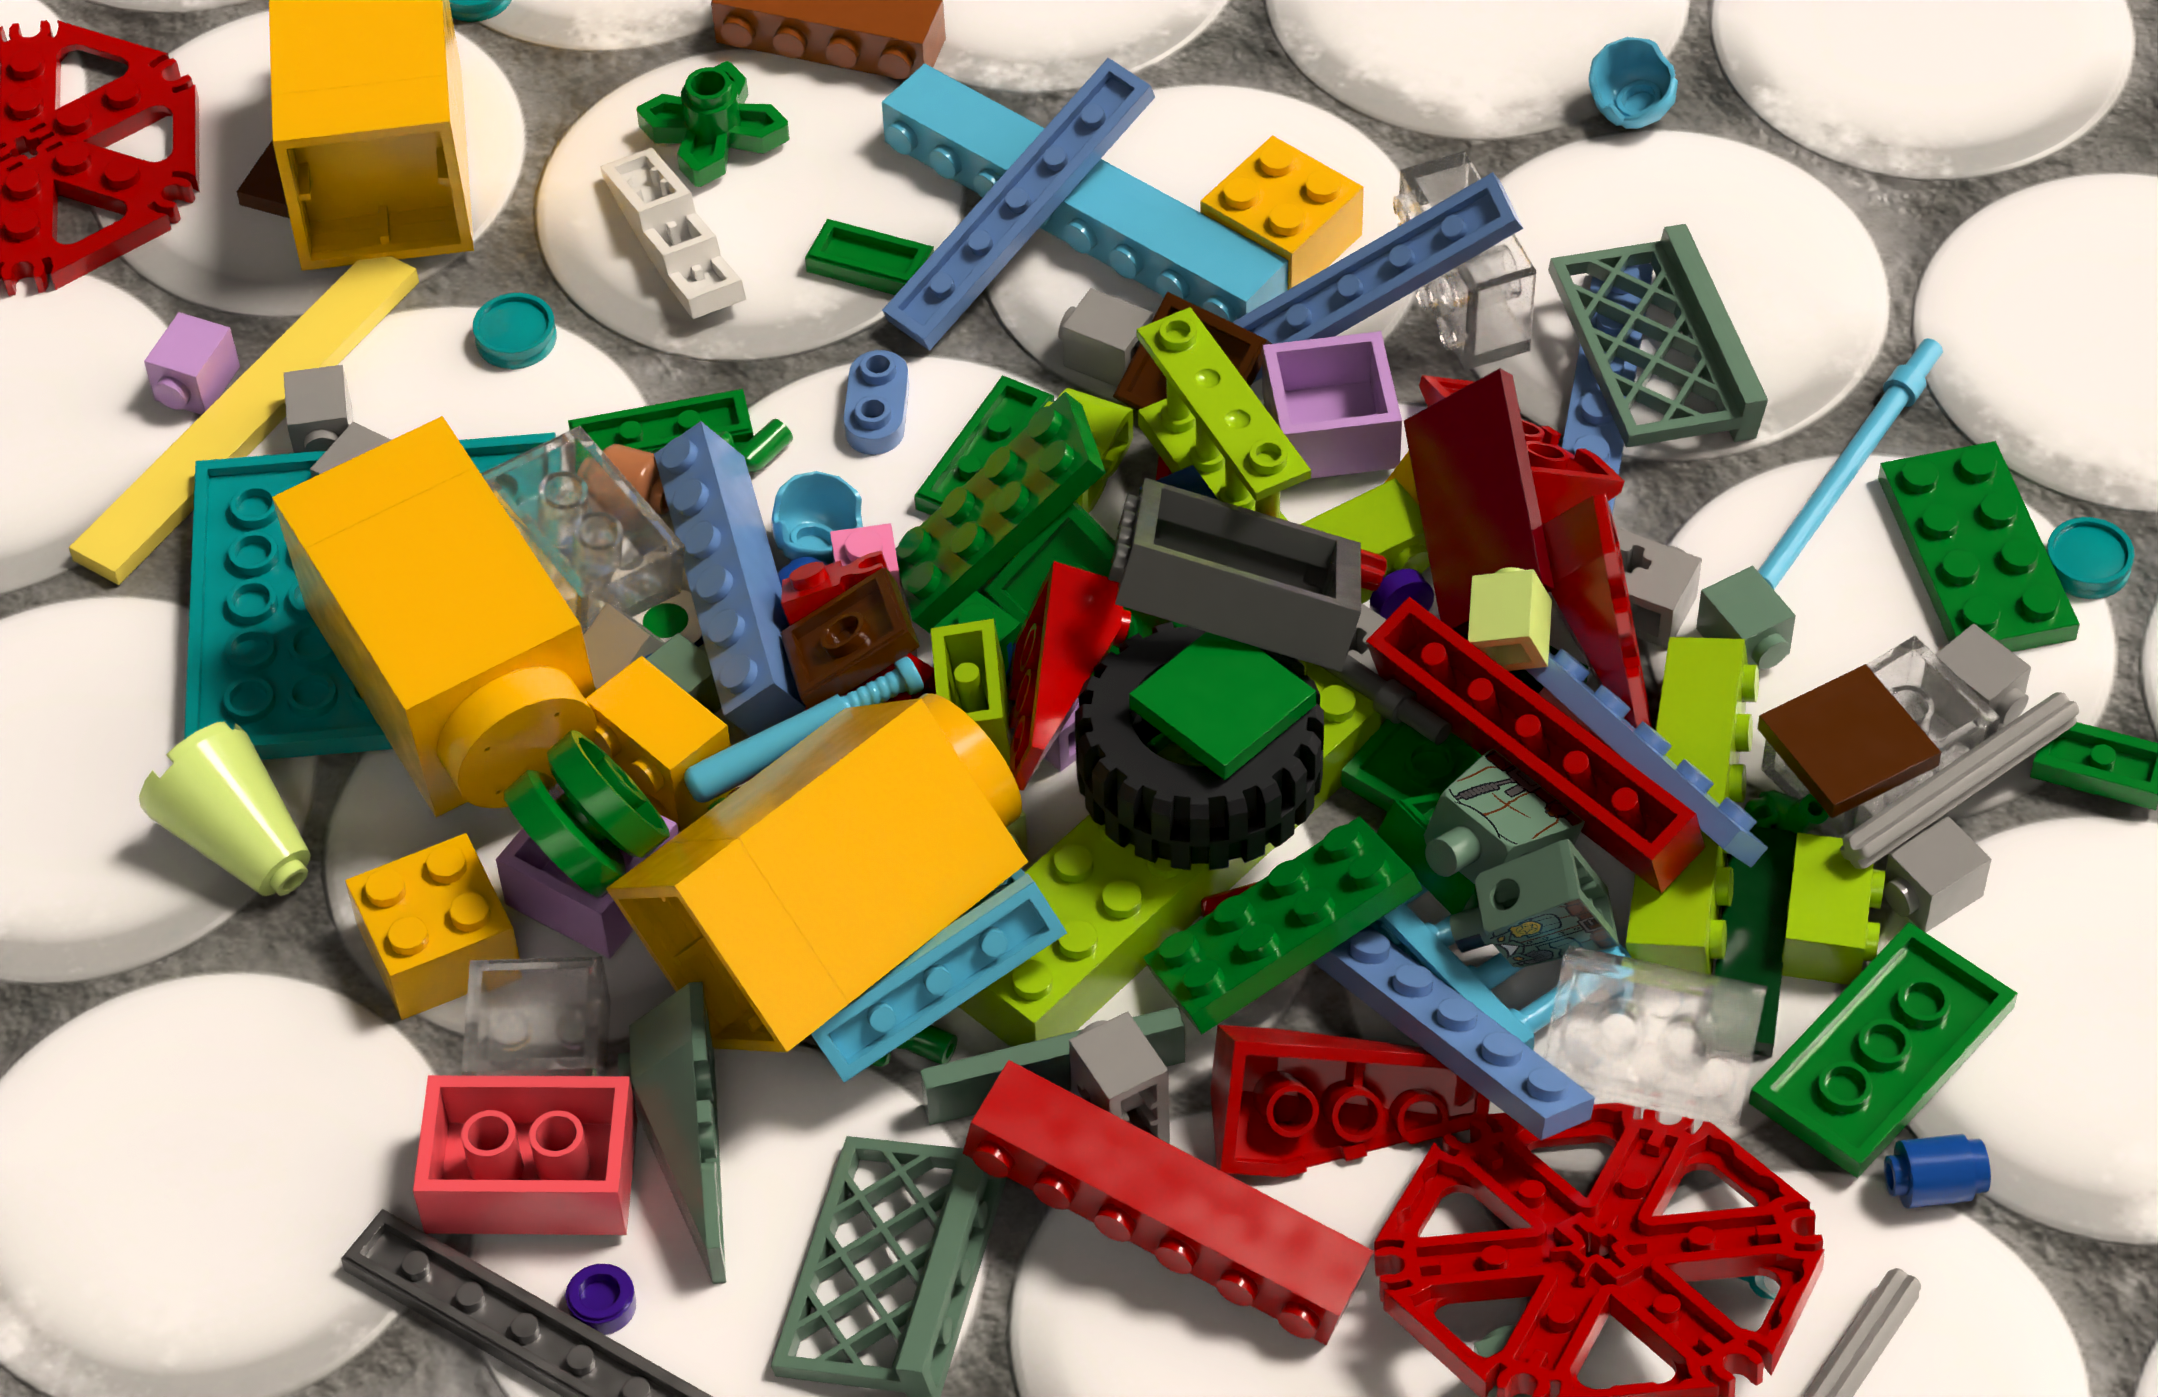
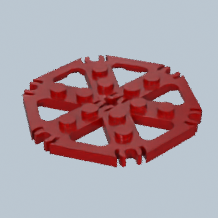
(74, 155)
(1621, 1217)

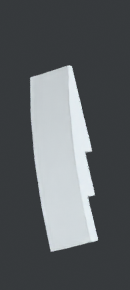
(673, 233)

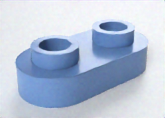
(880, 391)

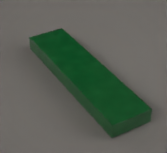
(1758, 924)

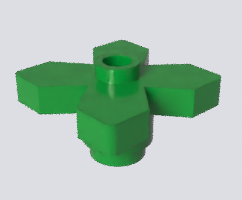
(710, 121)

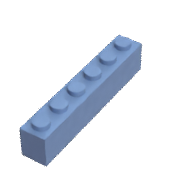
(730, 577)

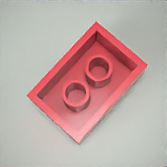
(526, 1155)

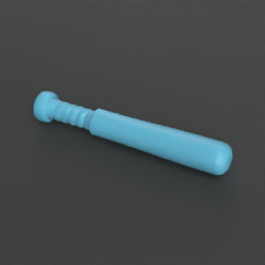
(749, 757)

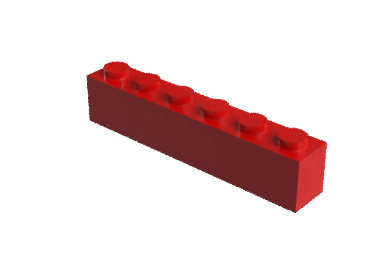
(1496, 710)
(1166, 1203)

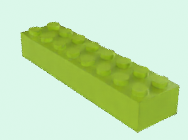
(1126, 905)

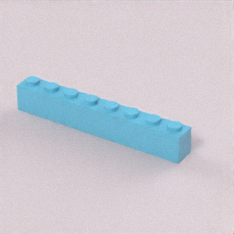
(1105, 215)

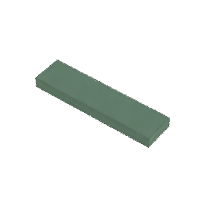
(962, 1085)

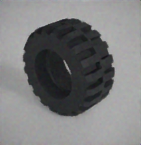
(1181, 808)

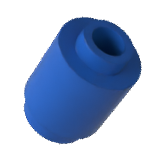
(1937, 1170)

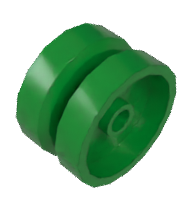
(586, 813)

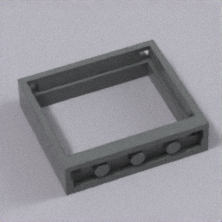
(1238, 574)

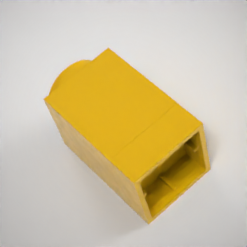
(370, 129)
(439, 615)
(827, 868)

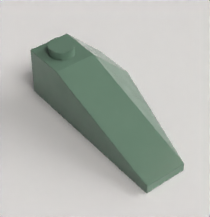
(677, 1106)

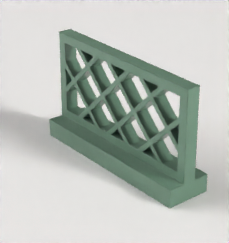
(1706, 337)
(942, 1290)

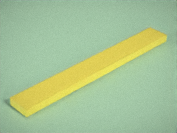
(240, 416)

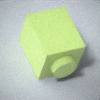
(1511, 618)

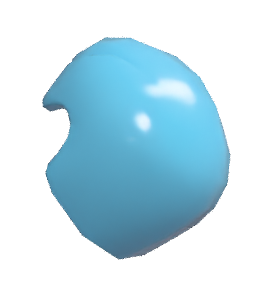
(1632, 82)
(811, 508)

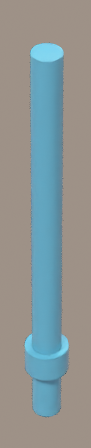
(1900, 391)

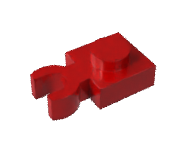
(818, 583)

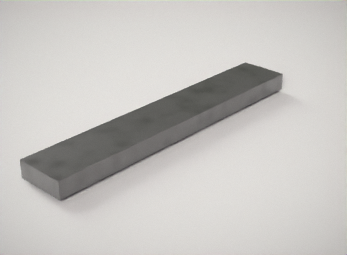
(502, 1316)

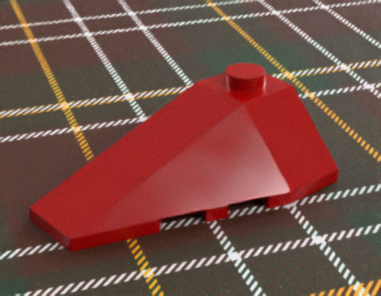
(1558, 475)
(1595, 599)
(1053, 656)
(1321, 1098)

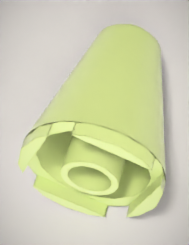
(228, 809)

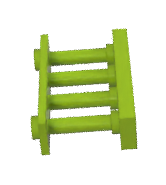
(1215, 419)

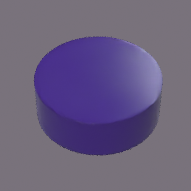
(1397, 588)
(601, 1297)

